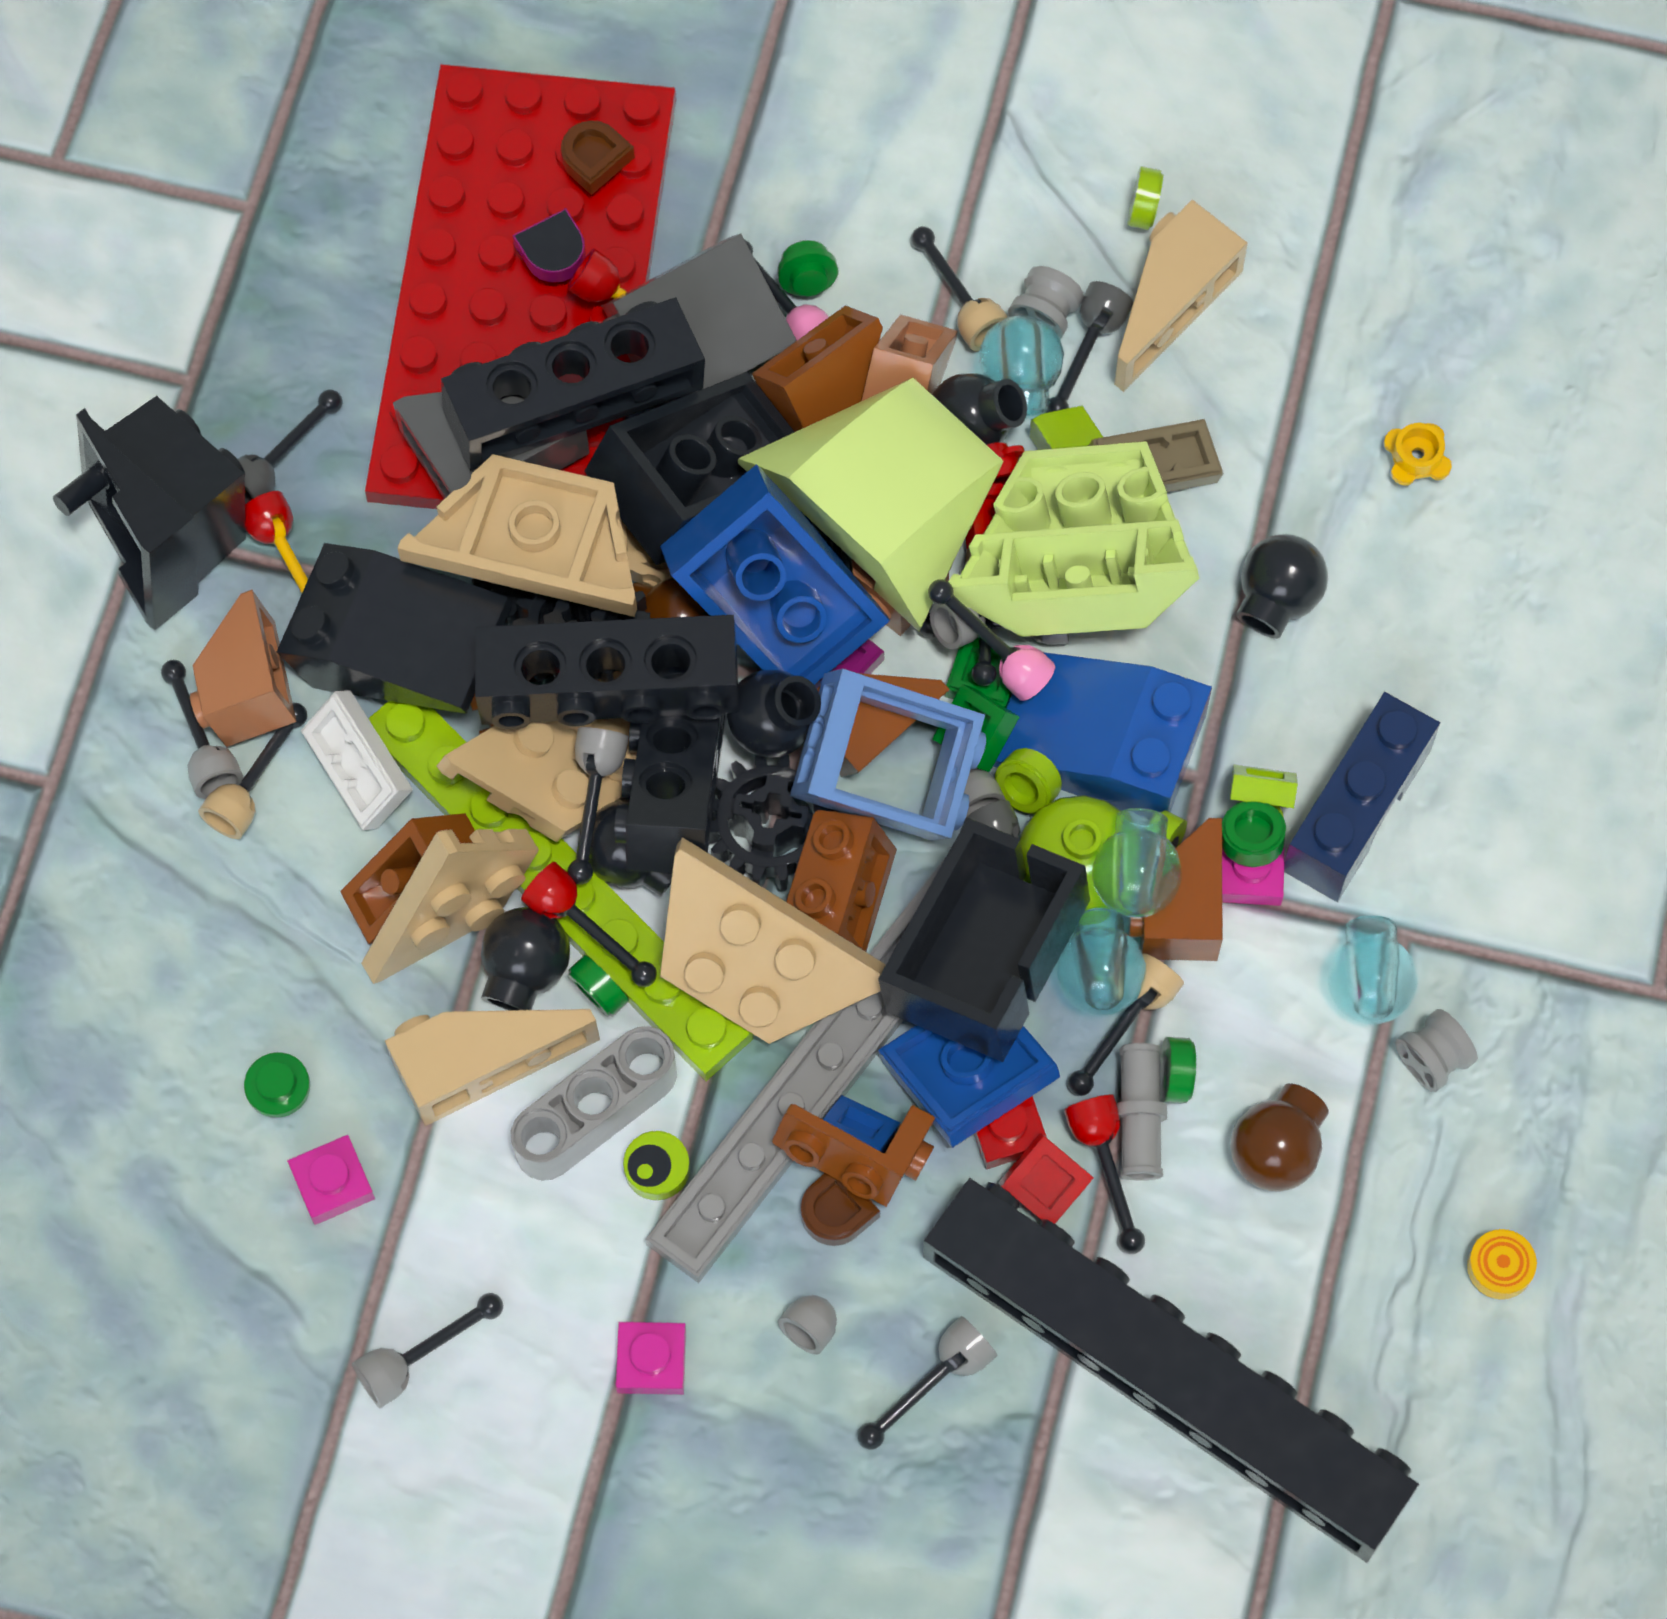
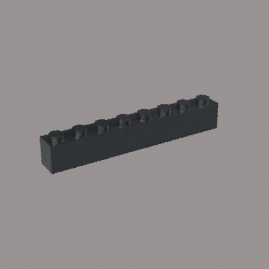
(1170, 1368)

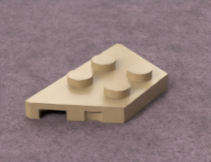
(531, 533)
(536, 772)
(450, 895)
(756, 952)

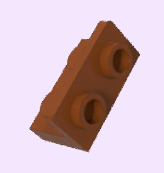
(843, 874)

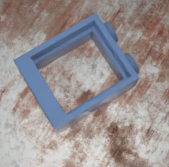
(830, 734)

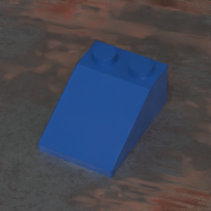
(778, 578)
(1113, 729)

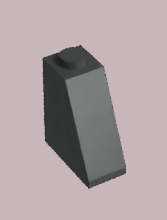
(435, 445)

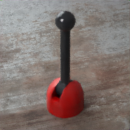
(555, 895)
(1096, 1125)

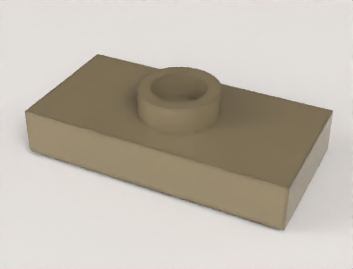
(1181, 453)

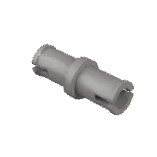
(1141, 1111)

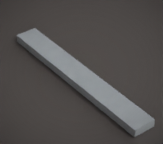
(747, 1161)

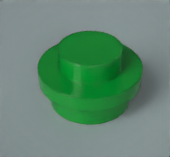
(807, 268)
(277, 1084)

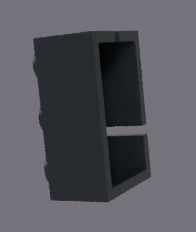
(984, 939)

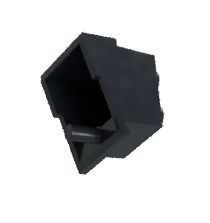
(162, 501)

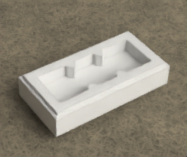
(356, 760)

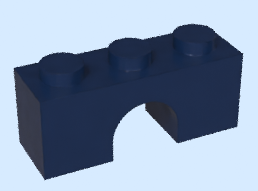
(1360, 795)

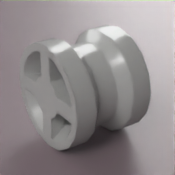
(1048, 297)
(1436, 1050)

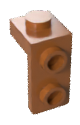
(849, 1160)

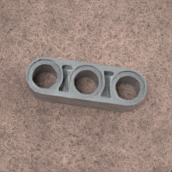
(607, 1074)

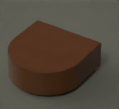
(594, 153)
(834, 1213)

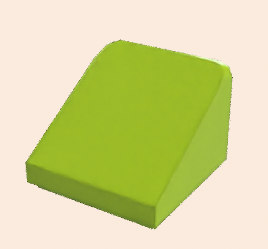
(1063, 429)

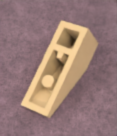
(1184, 272)
(474, 1053)

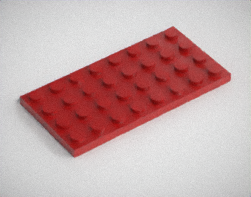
(483, 178)

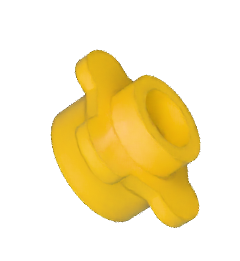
(1422, 437)

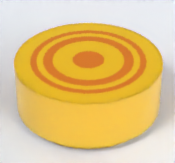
(1501, 1264)

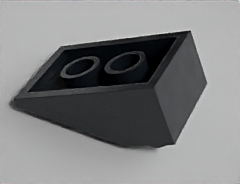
(683, 456)
(389, 629)

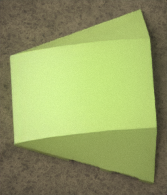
(889, 486)
(1078, 545)

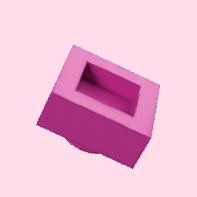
(1253, 884)
(331, 1179)
(651, 1358)

